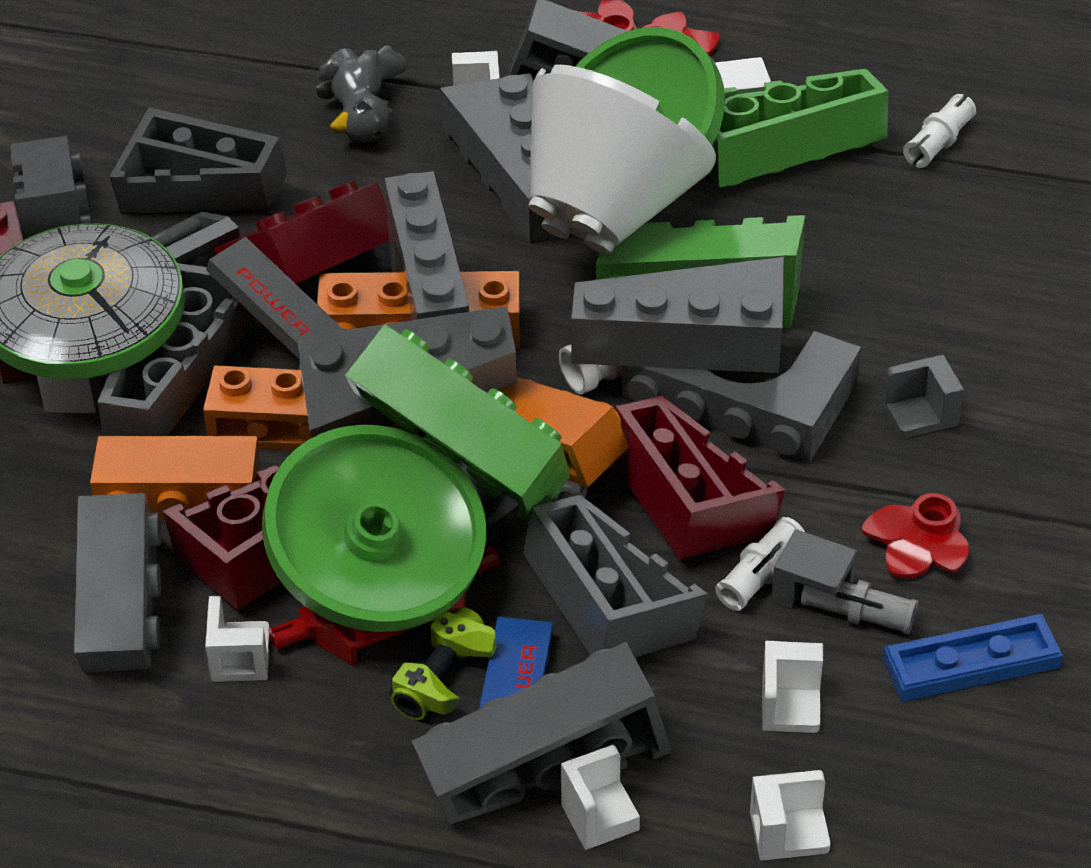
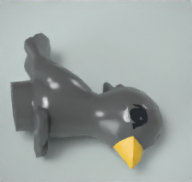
(355, 86)

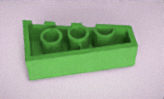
(797, 124)
(665, 248)
(461, 419)

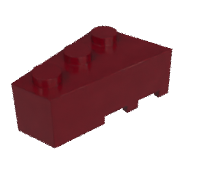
(321, 231)
(689, 484)

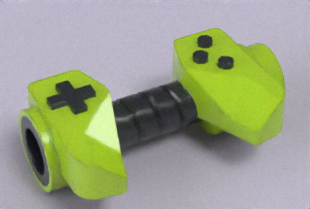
(454, 635)

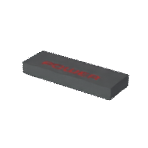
(269, 294)

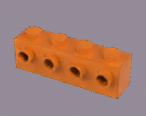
(382, 298)
(259, 404)

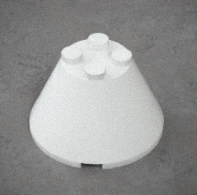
(606, 156)

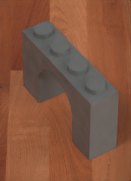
(423, 246)
(780, 414)

